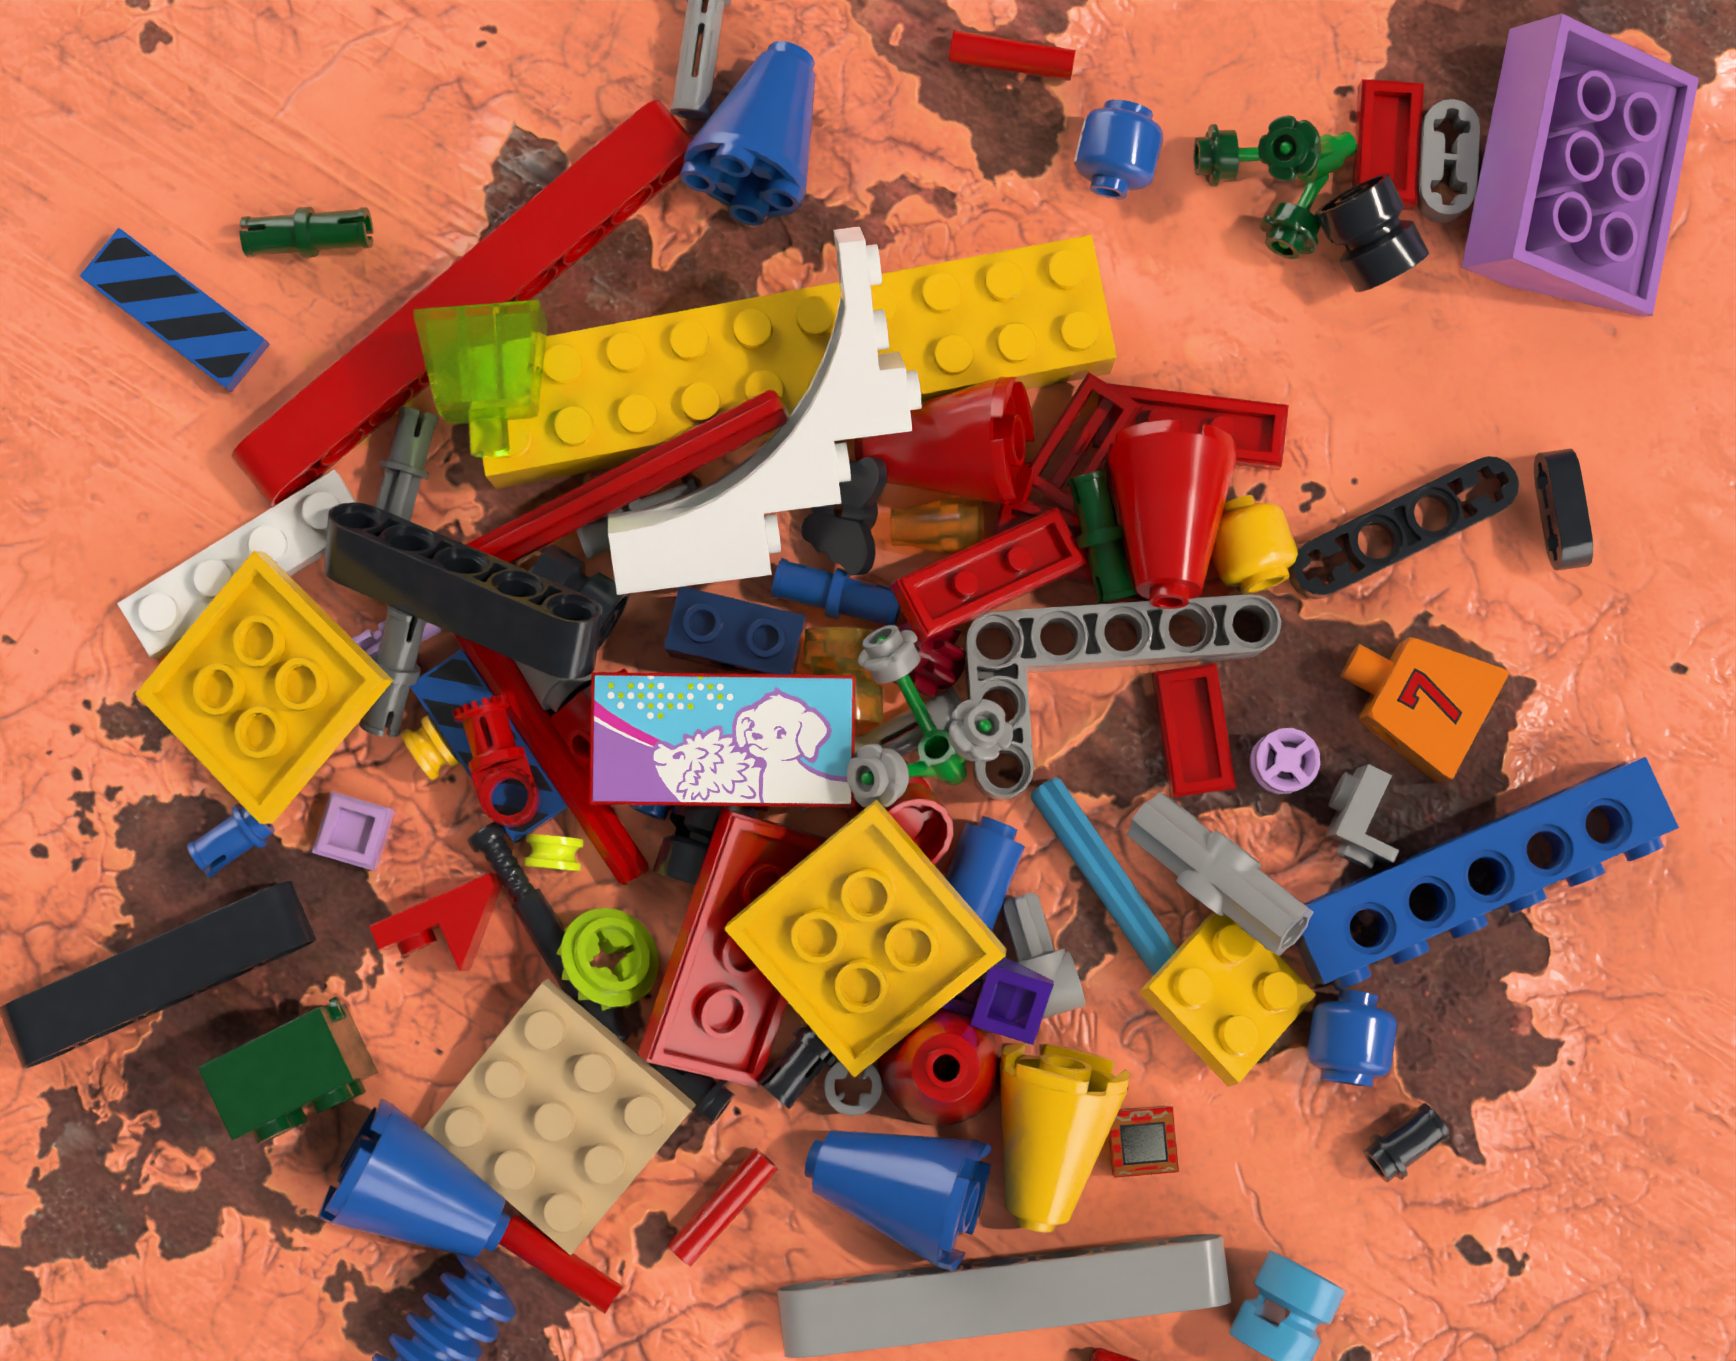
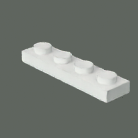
(289, 533)

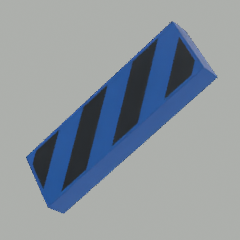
(175, 310)
(460, 683)

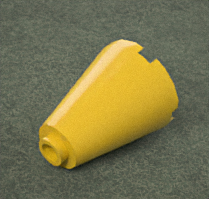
(1053, 1128)

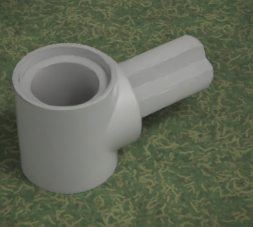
(1036, 951)

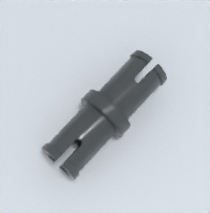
(398, 659)

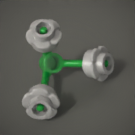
(974, 734)

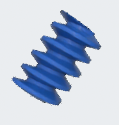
(457, 1320)

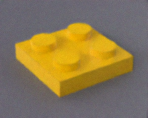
(1227, 996)

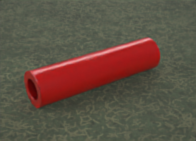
(1011, 55)
(722, 1207)
(557, 1264)

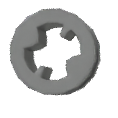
(866, 1100)

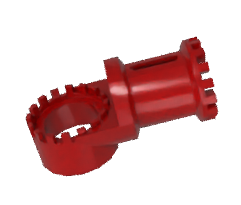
(497, 762)

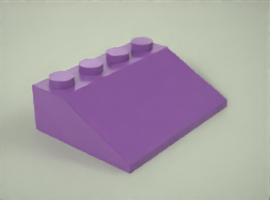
(1580, 167)

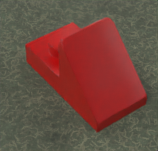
(460, 914)

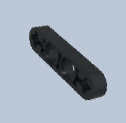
(1405, 533)

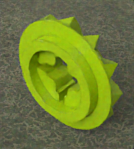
(615, 933)

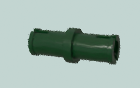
(306, 232)
(1101, 536)

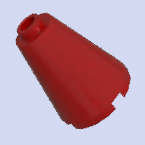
(963, 444)
(1171, 504)
(909, 1074)

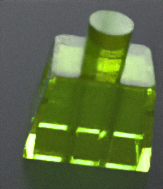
(484, 366)

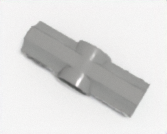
(1219, 873)

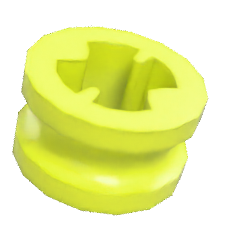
(553, 852)

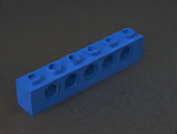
(1636, 820)

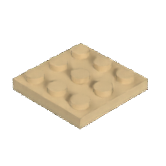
(559, 1116)

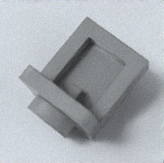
(1356, 802)

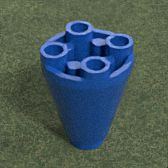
(758, 139)

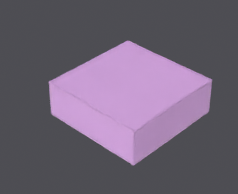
(353, 831)

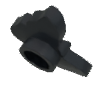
(846, 527)

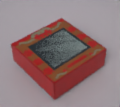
(1143, 1142)

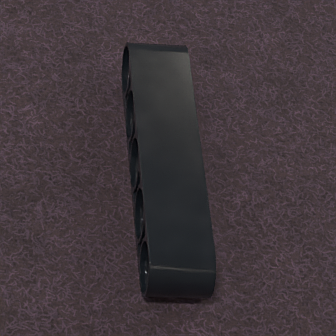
(463, 590)
(157, 974)

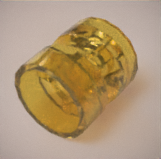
(837, 653)

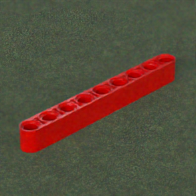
(505, 266)

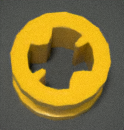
(429, 748)

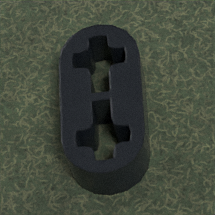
(1563, 509)

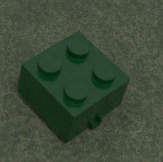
(280, 1074)

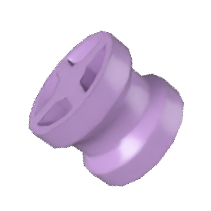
(1294, 754)

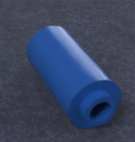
(985, 866)

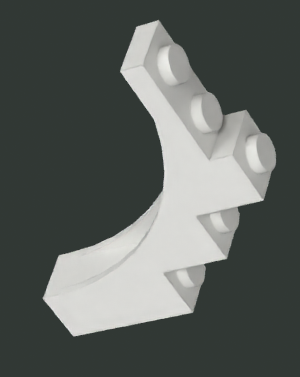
(722, 526)

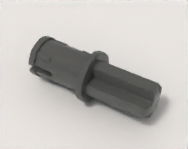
(406, 462)

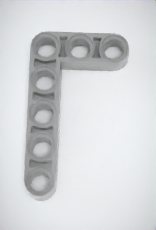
(1092, 651)

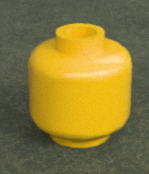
(1253, 545)

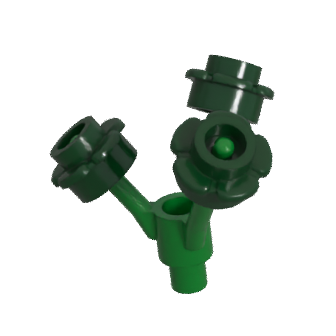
(1289, 151)

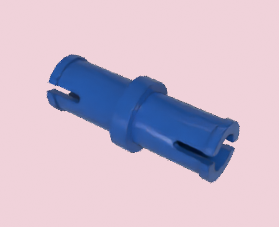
(835, 593)

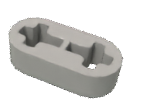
(1461, 161)

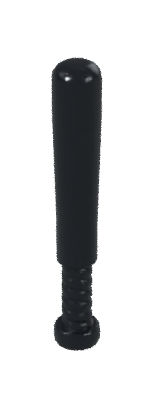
(538, 919)

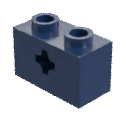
(734, 634)

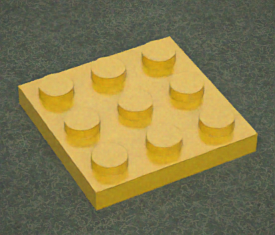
(263, 687)
(865, 938)

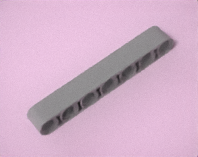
(1003, 1295)

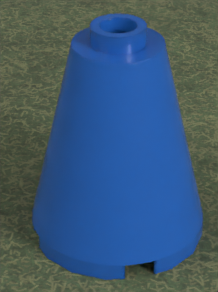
(905, 1187)
(413, 1189)

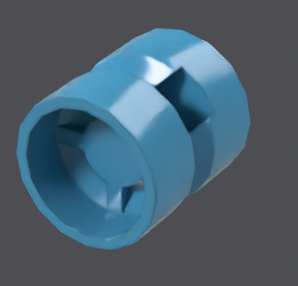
(1291, 1287)

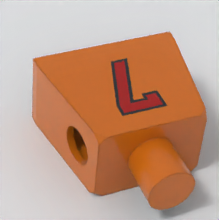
(1425, 701)

